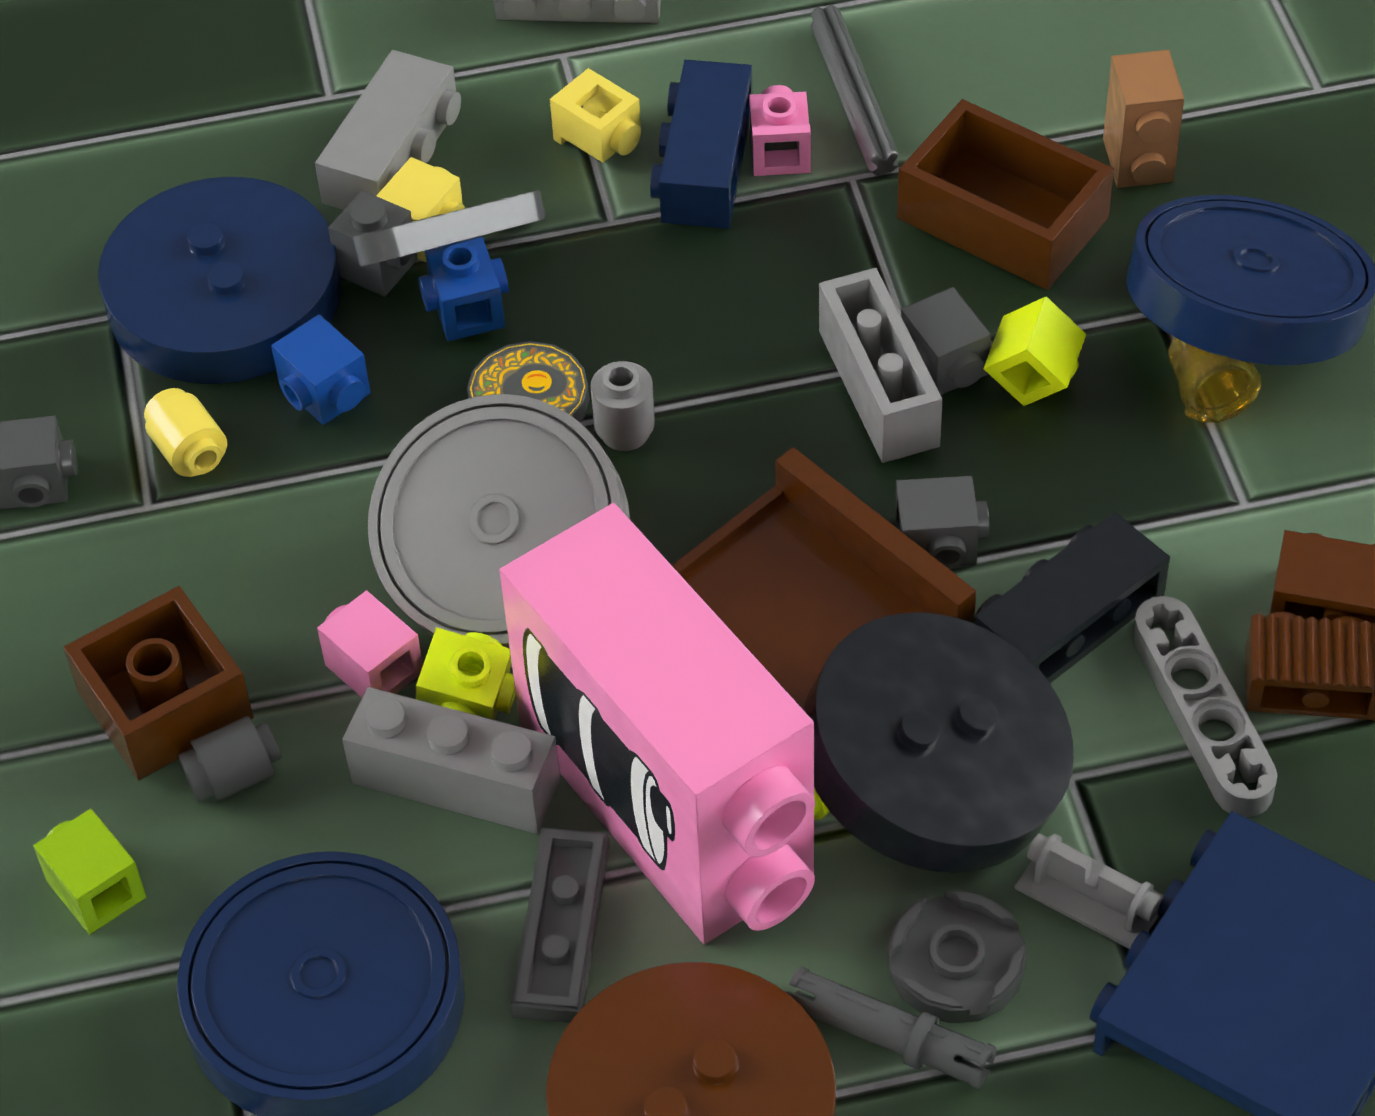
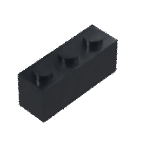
(1078, 595)

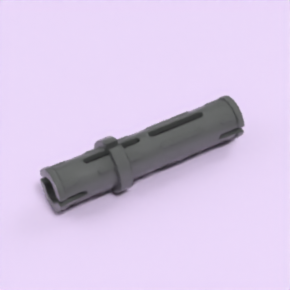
(914, 1037)

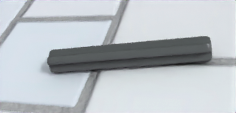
(854, 90)

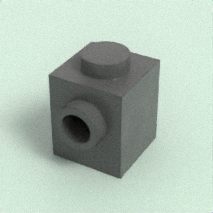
(361, 216)
(948, 339)
(34, 462)
(942, 517)

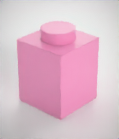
(370, 646)

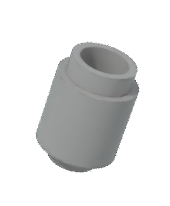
(623, 405)

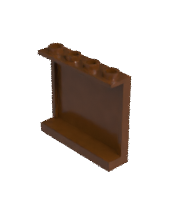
(811, 570)

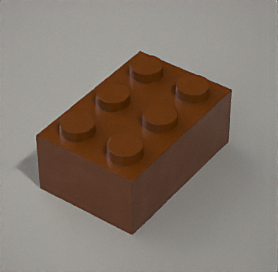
(1004, 193)

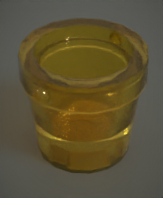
(1211, 384)

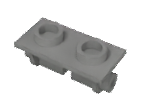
(1088, 891)

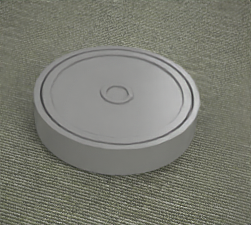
(475, 495)

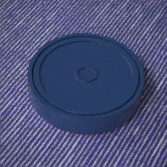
(217, 277)
(1251, 279)
(321, 987)

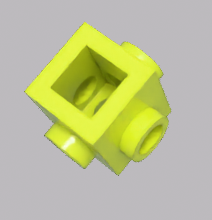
(467, 674)

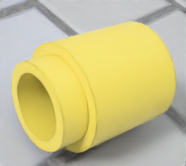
(184, 432)

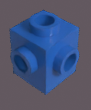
(461, 276)

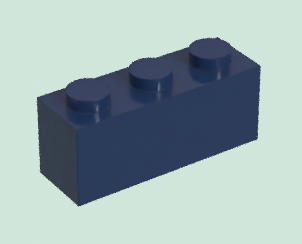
(703, 144)

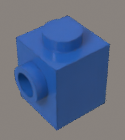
(320, 370)

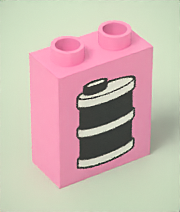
(664, 724)

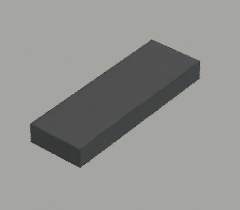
(560, 925)

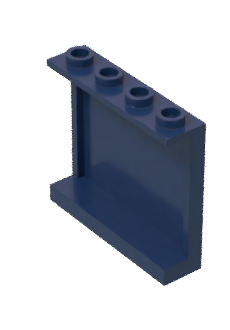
(1256, 978)

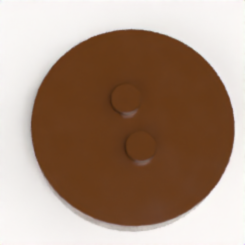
(691, 1046)

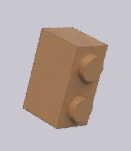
(1143, 118)

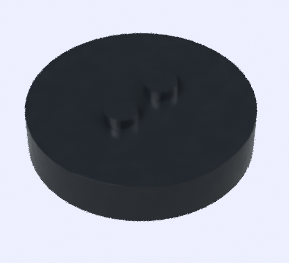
(938, 742)

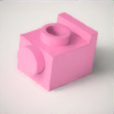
(780, 117)

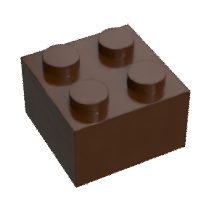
(157, 681)

